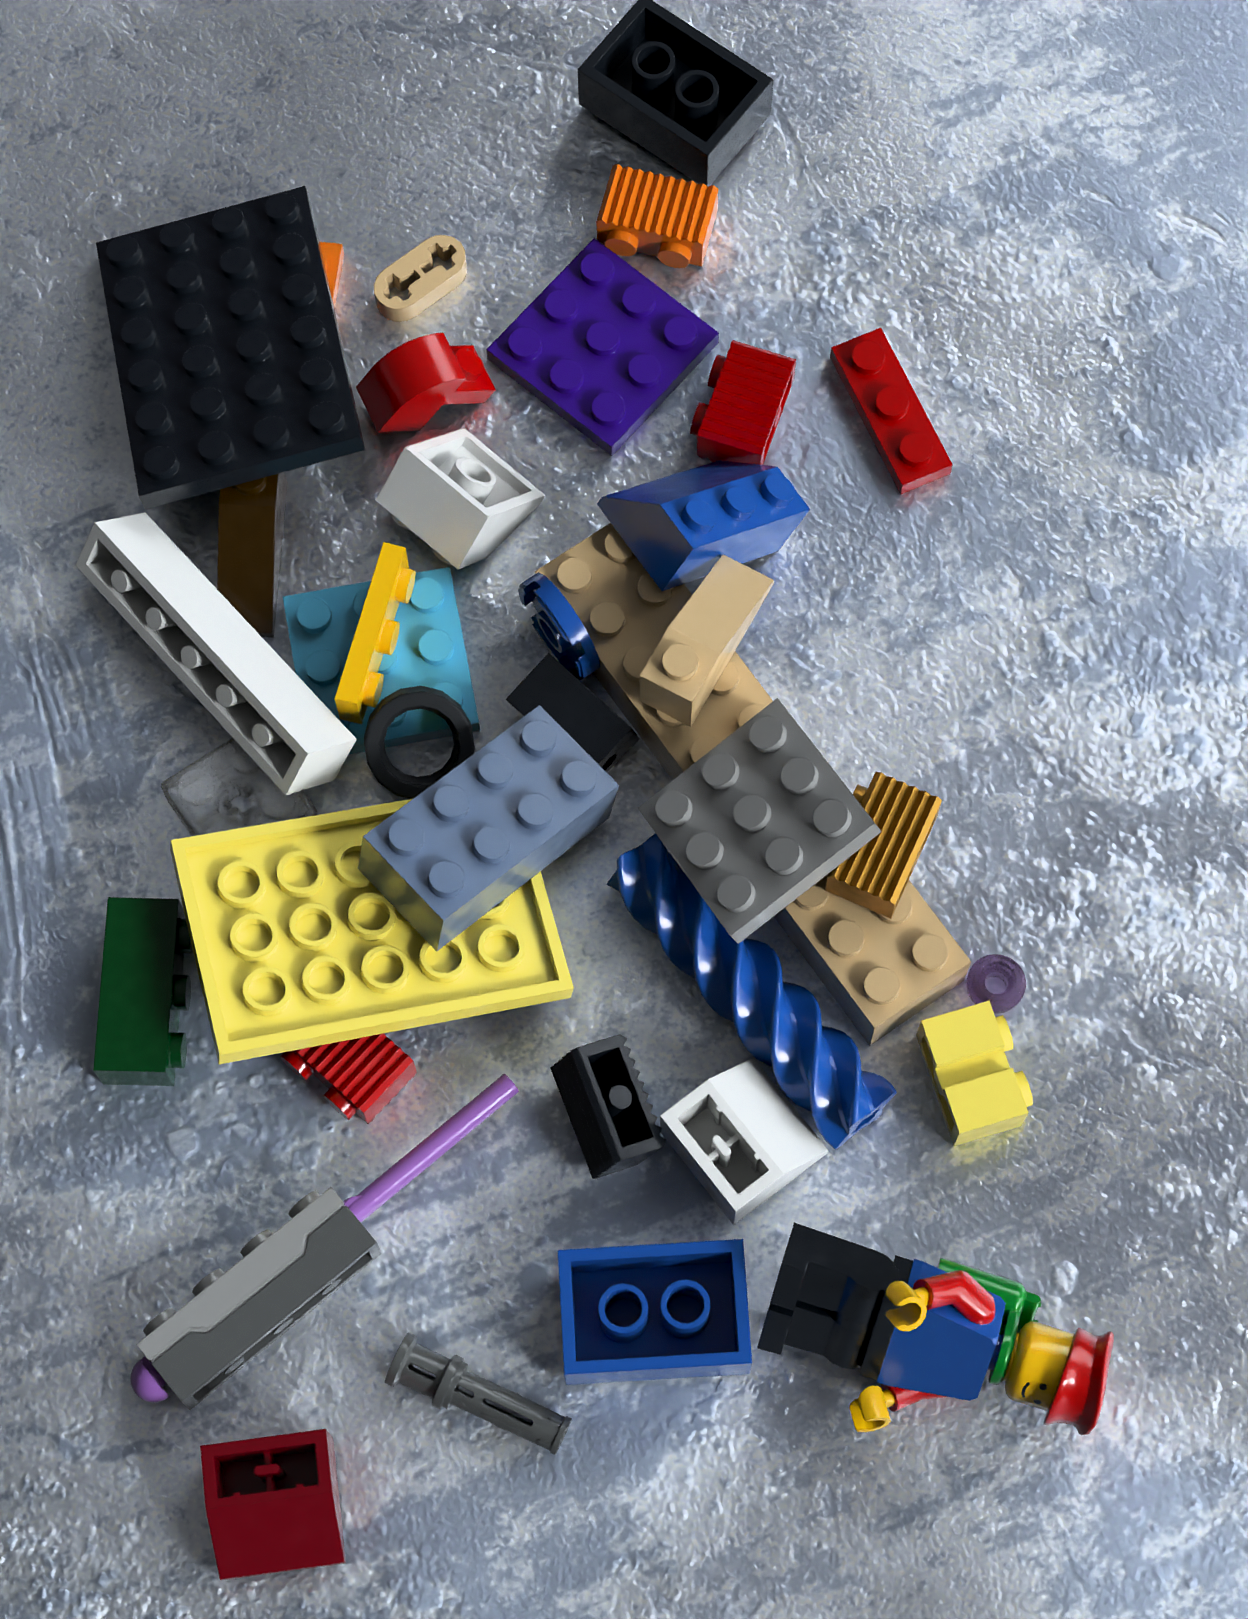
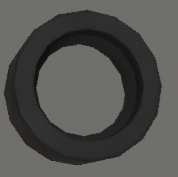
(397, 704)

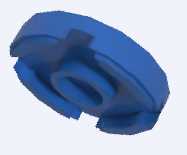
(559, 626)

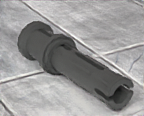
(547, 1426)

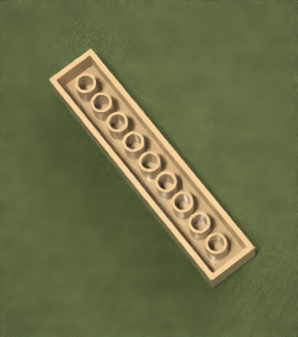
(869, 963)

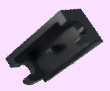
(576, 710)

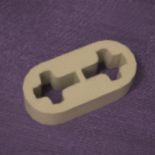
(416, 273)

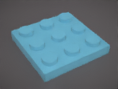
(426, 654)

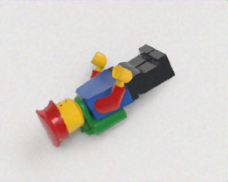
(929, 1332)

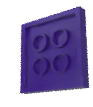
(602, 346)

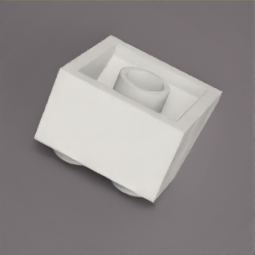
(457, 497)

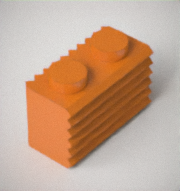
(657, 216)

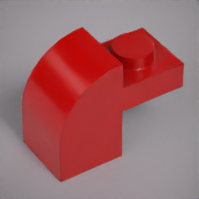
(420, 378)

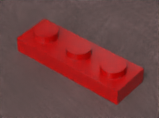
(891, 411)

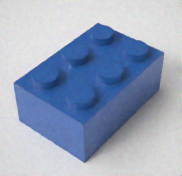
(654, 1312)

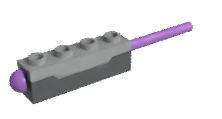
(283, 1274)

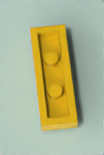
(374, 634)

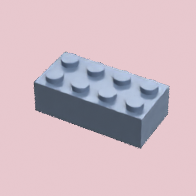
(487, 827)

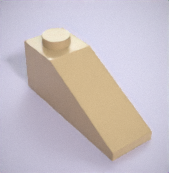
(702, 640)

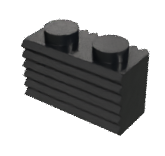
(607, 1106)

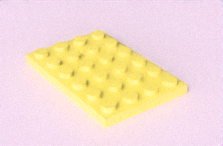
(313, 955)

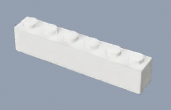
(215, 653)

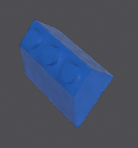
(697, 515)

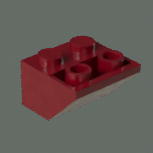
(273, 1504)

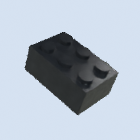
(675, 91)

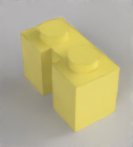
(972, 1072)

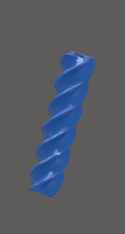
(745, 985)

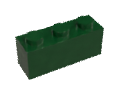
(142, 992)

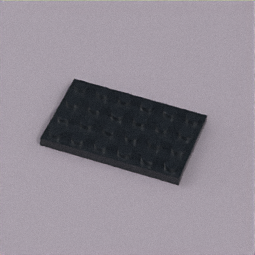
(227, 348)

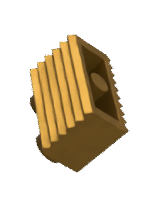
(883, 866)

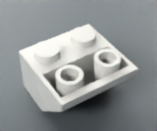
(741, 1138)

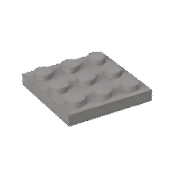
(758, 820)

